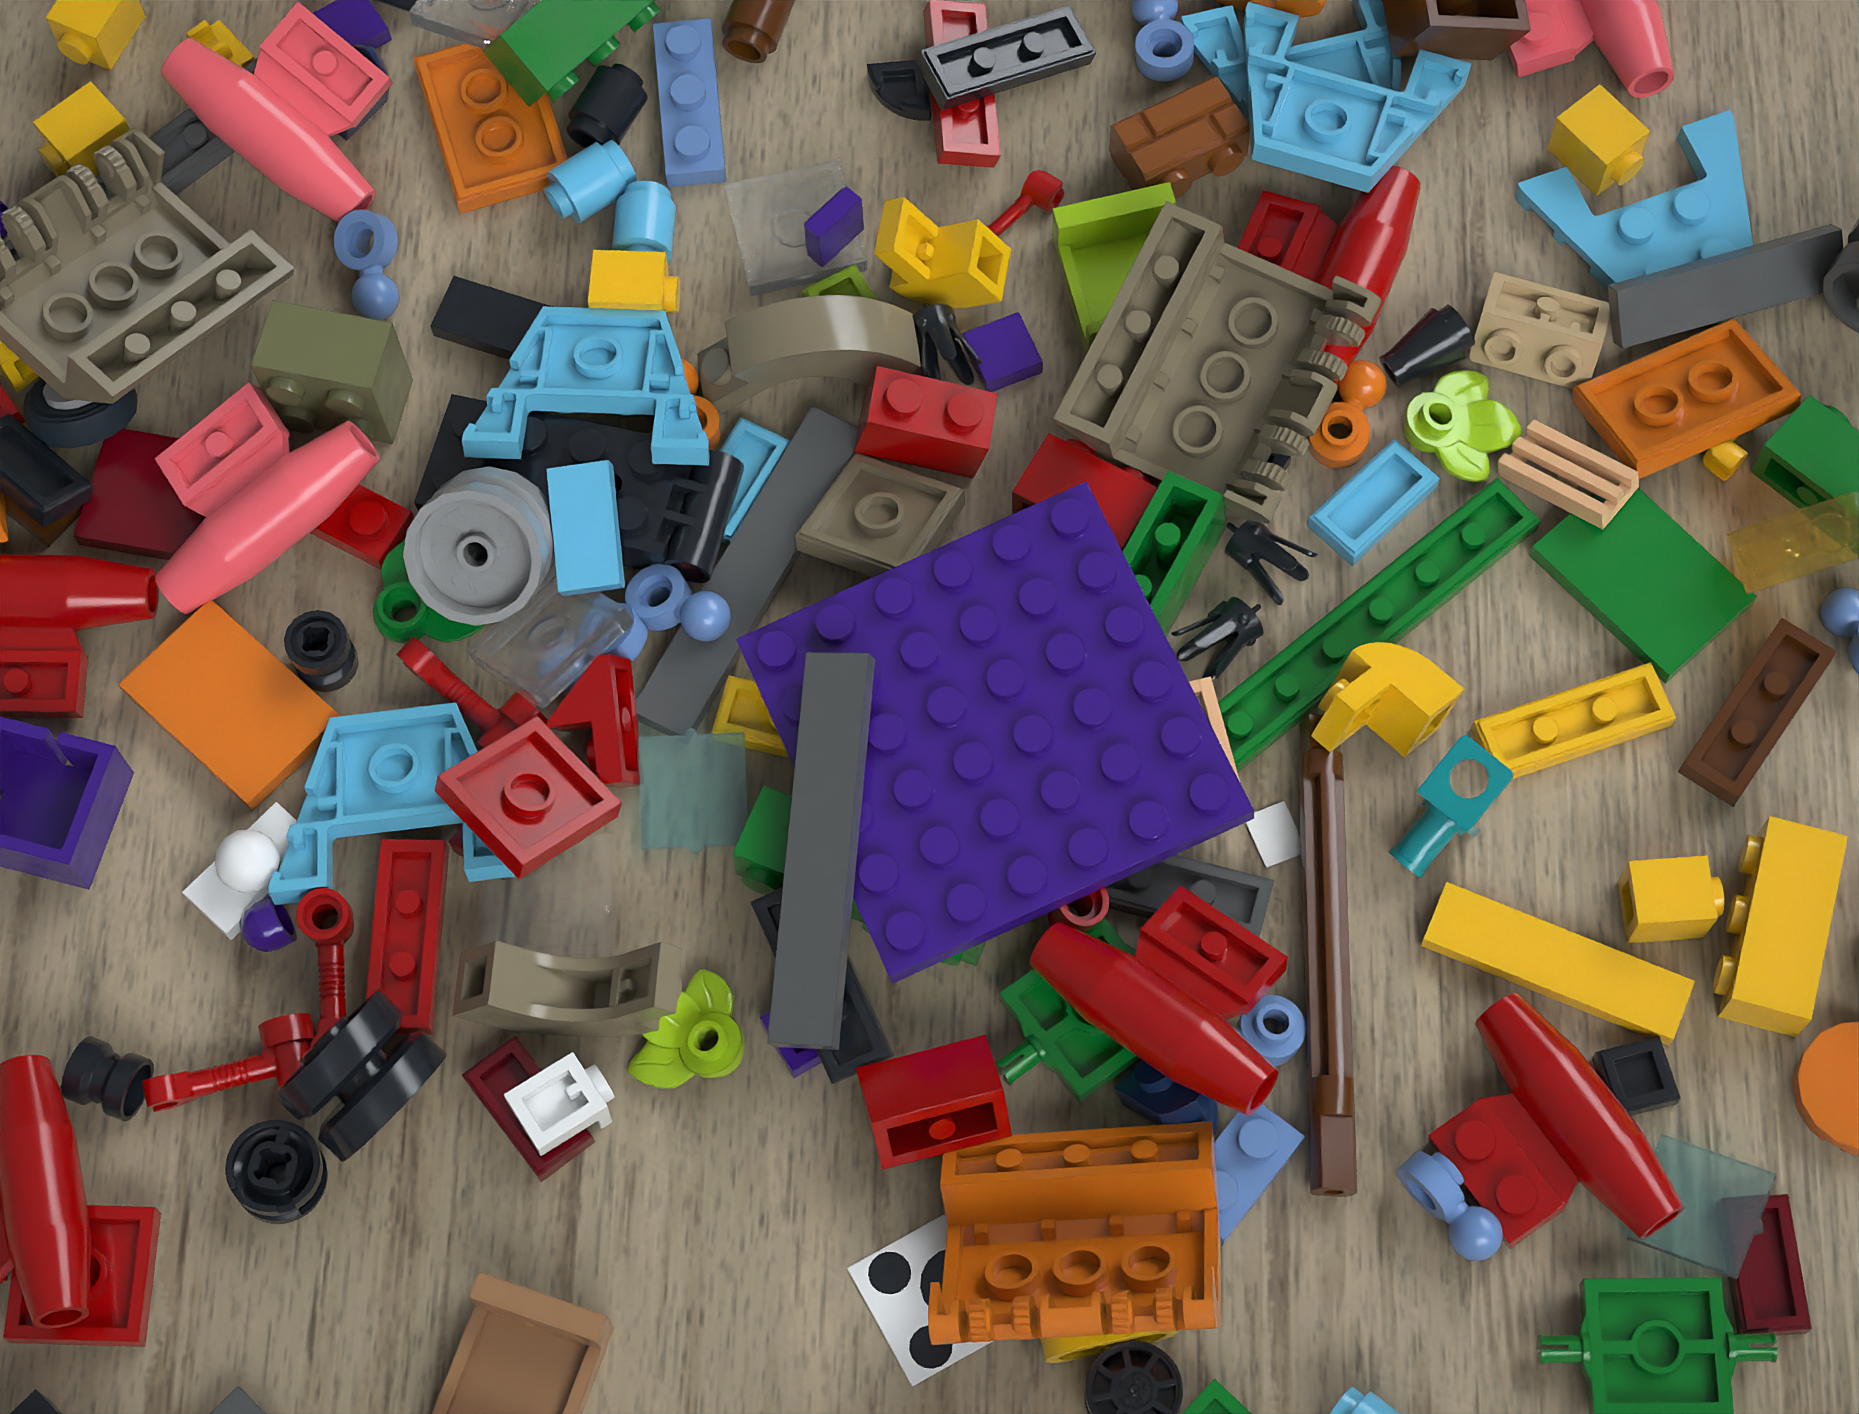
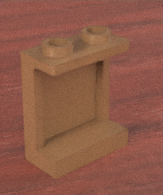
(523, 1353)

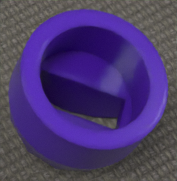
(267, 926)

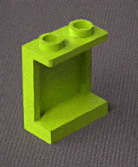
(1099, 246)

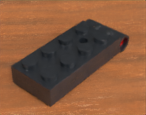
(664, 510)

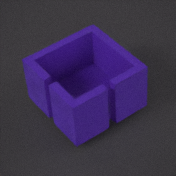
(57, 813)

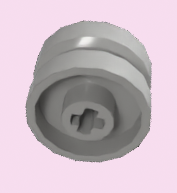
(480, 546)

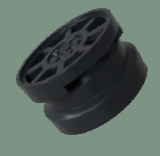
(276, 1171)
(1133, 1380)

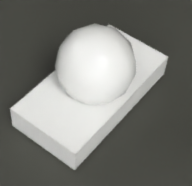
(241, 871)

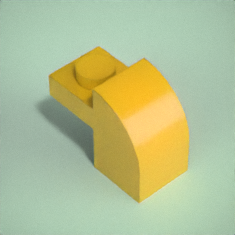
(944, 264)
(1390, 692)

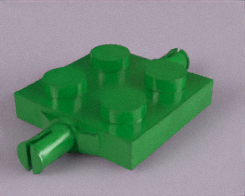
(1060, 1035)
(1656, 1346)

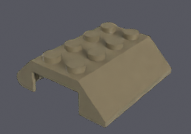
(120, 281)
(1213, 364)

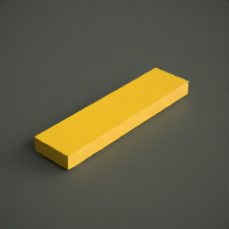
(1558, 963)

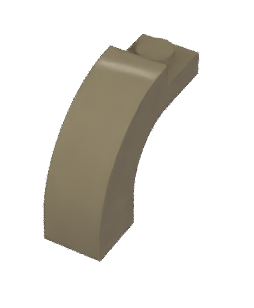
(806, 339)
(568, 995)

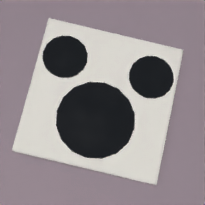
(897, 1293)

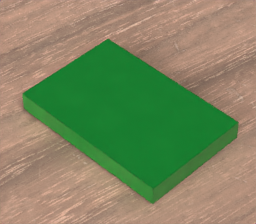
(1645, 582)

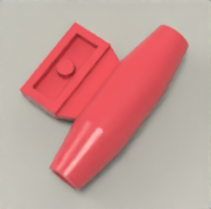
(1625, 32)
(285, 112)
(252, 493)

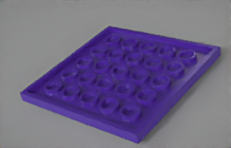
(1015, 730)

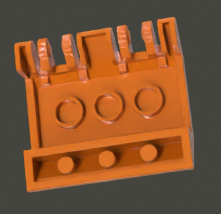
(1080, 1235)

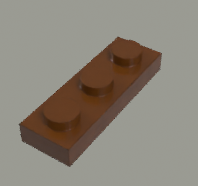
(1757, 712)

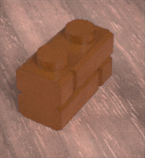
(1181, 139)

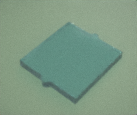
(692, 790)
(1720, 1203)

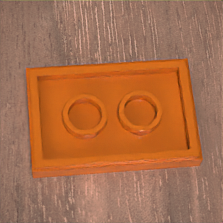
(485, 130)
(1686, 398)
(230, 704)

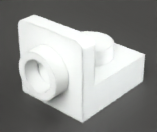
(560, 1102)

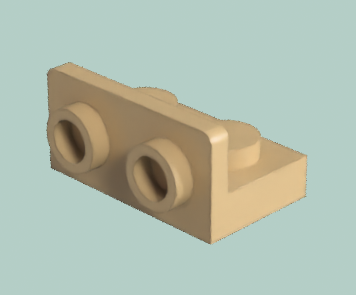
(1540, 331)

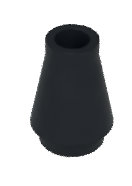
(1429, 345)

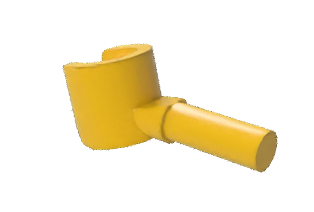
(1724, 459)

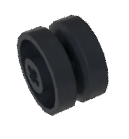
(355, 1070)

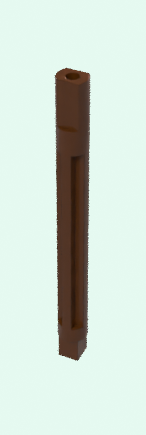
(1326, 968)

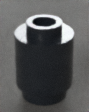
(606, 106)

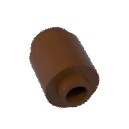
(755, 28)

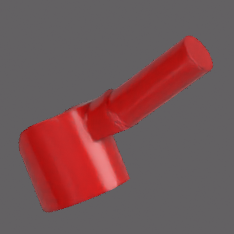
(1038, 190)

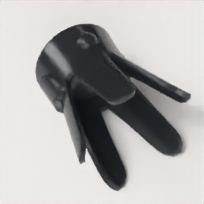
(937, 331)
(1256, 542)
(1231, 622)

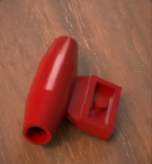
(1361, 249)
(42, 609)
(1174, 995)
(1554, 1131)
(42, 1195)

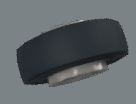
(74, 422)

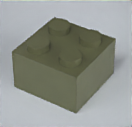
(332, 370)

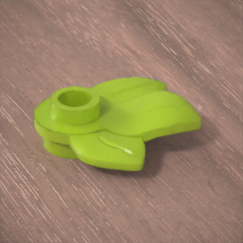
(1467, 426)
(675, 1049)

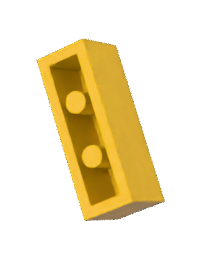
(1780, 926)

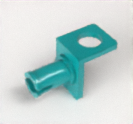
(1446, 810)

